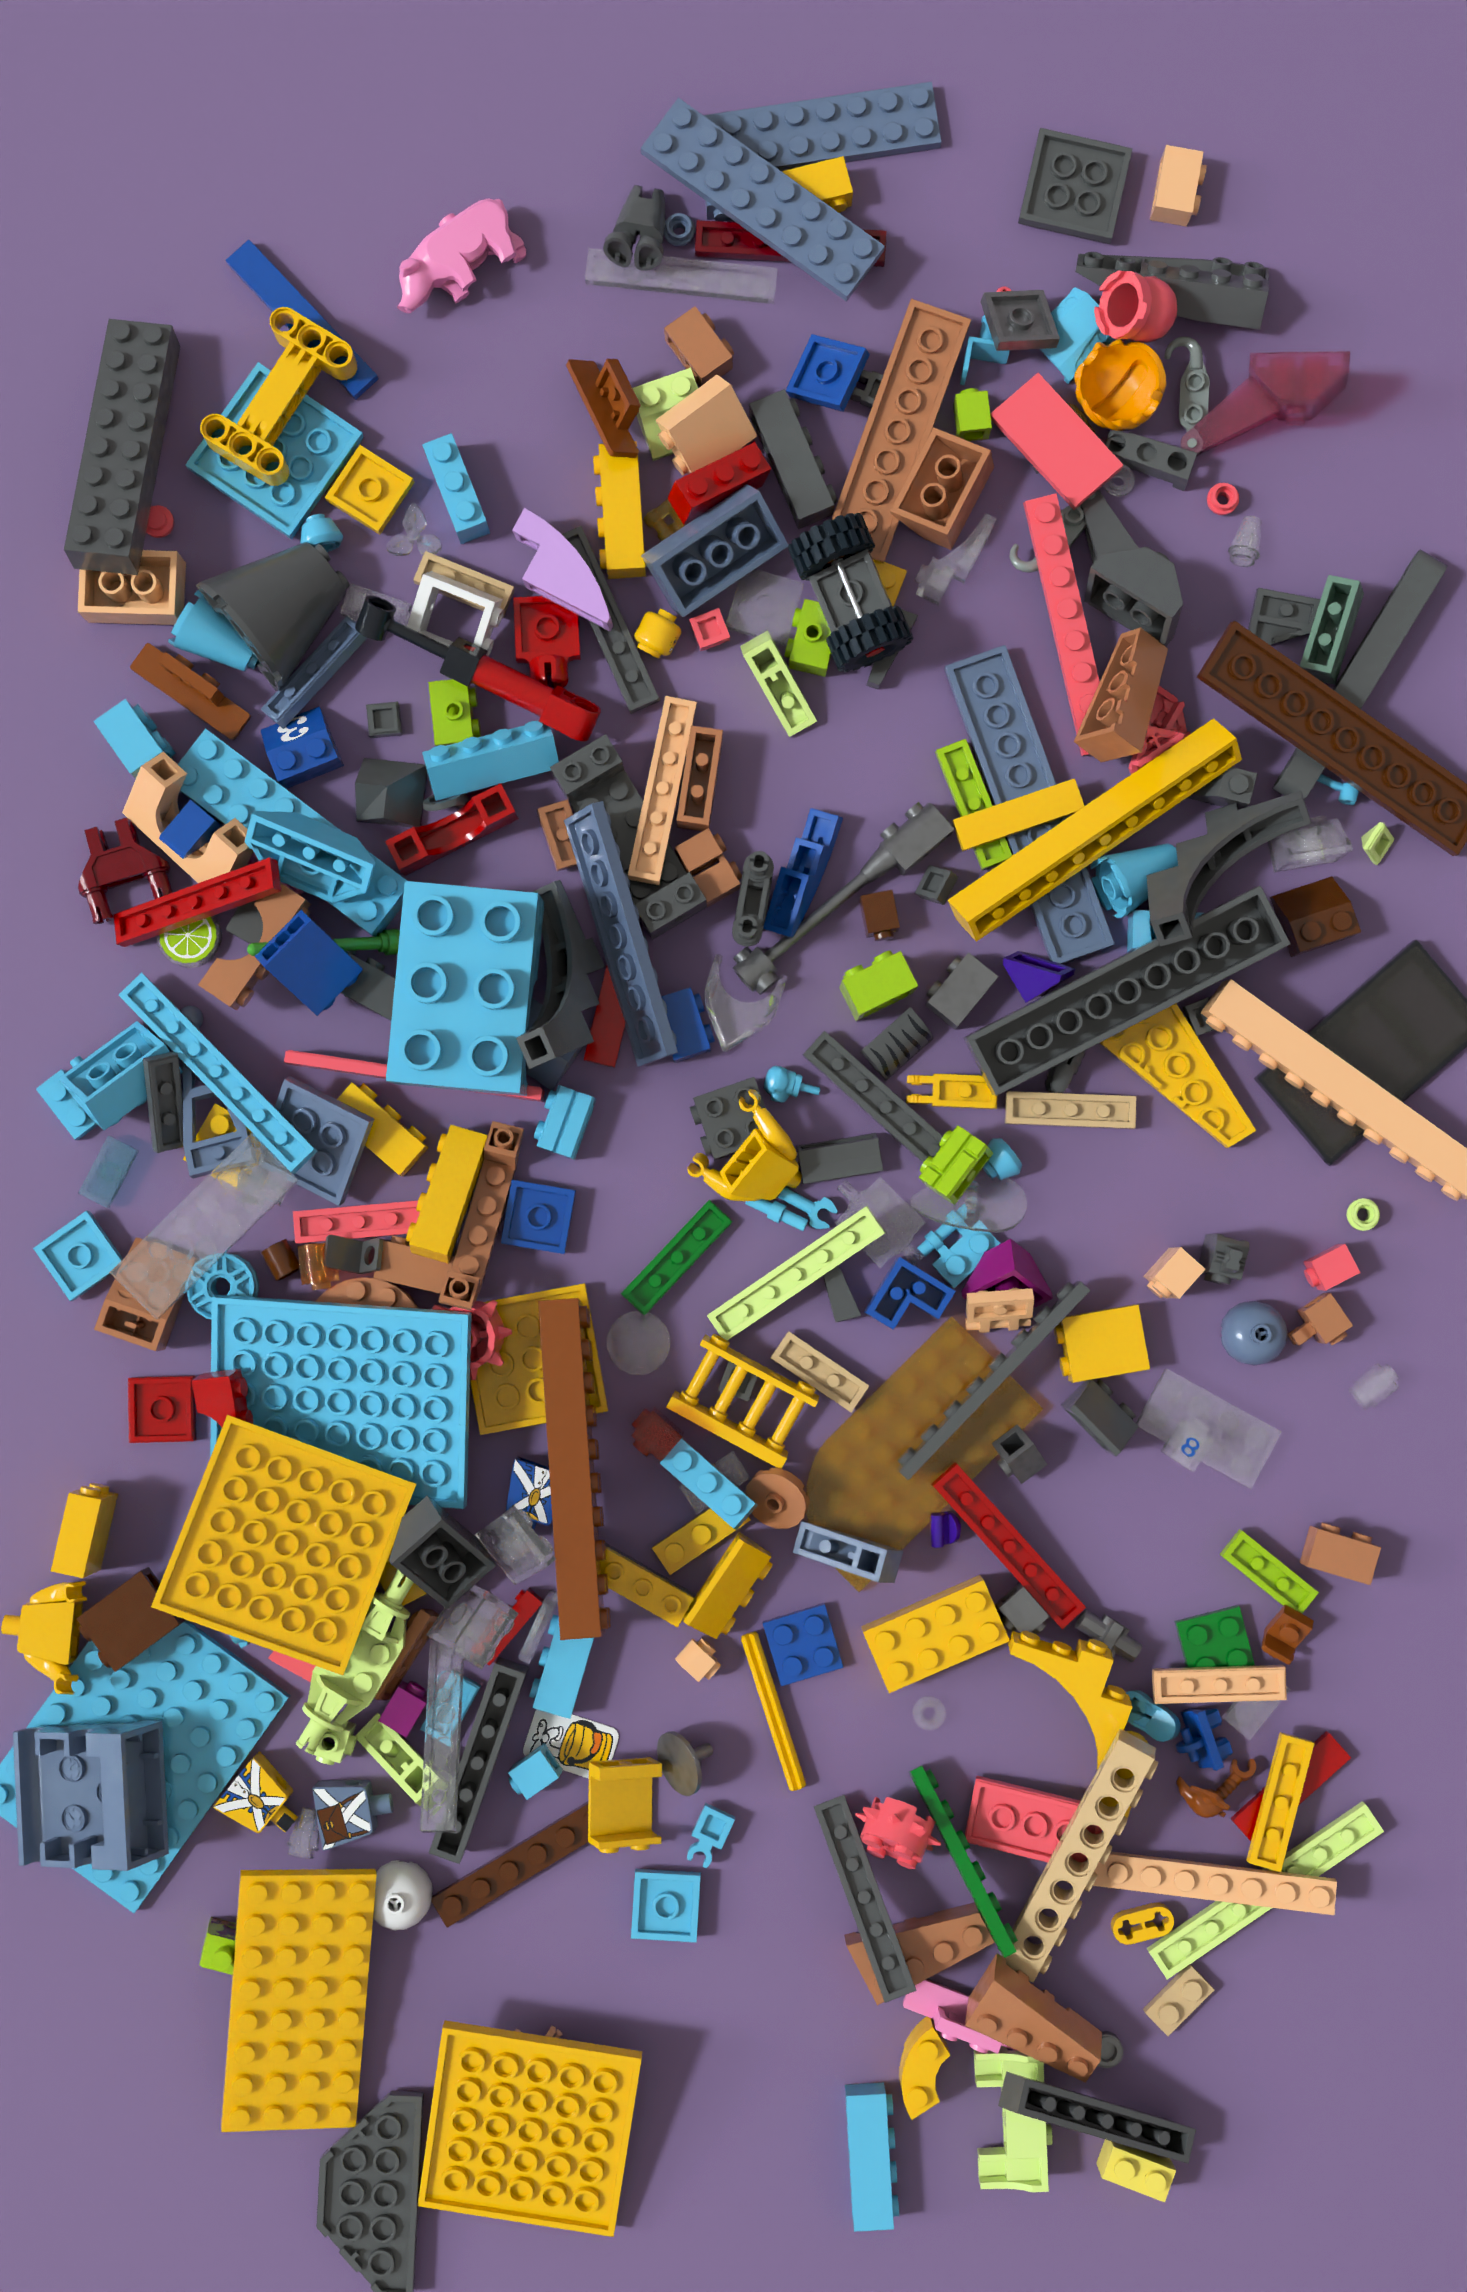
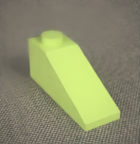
(778, 683)
(394, 1755)

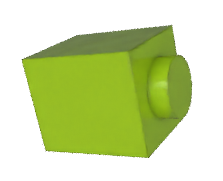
(972, 415)

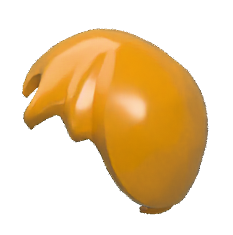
(1120, 384)

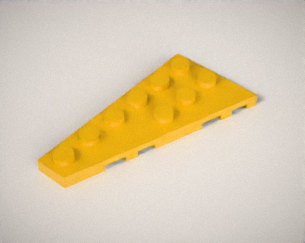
(1179, 1068)

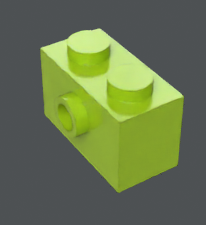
(809, 648)
(453, 712)

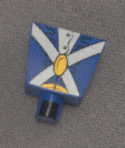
(531, 1490)

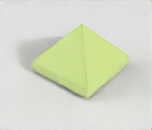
(1377, 842)

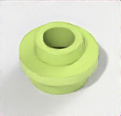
(1372, 1210)

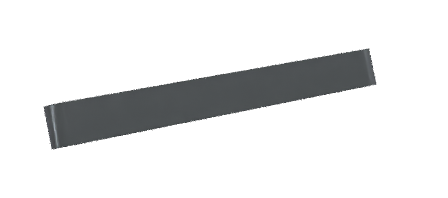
(1371, 657)

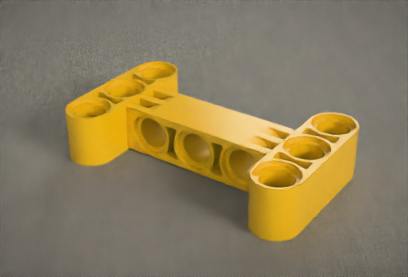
(279, 396)

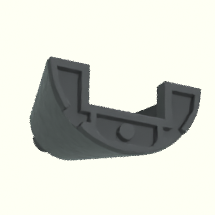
(278, 605)

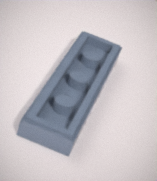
(314, 673)

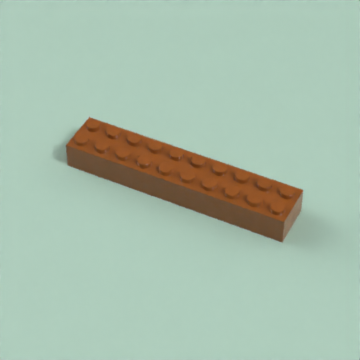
(572, 1469)

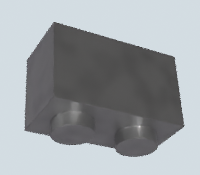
(961, 990)

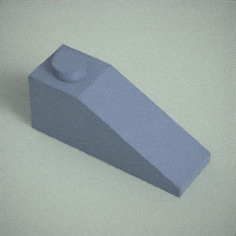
(848, 1552)

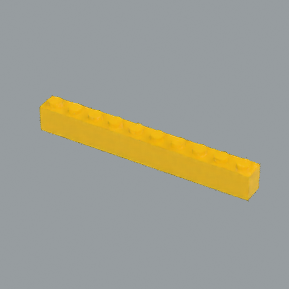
(1095, 829)

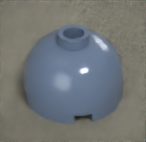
(1240, 1329)

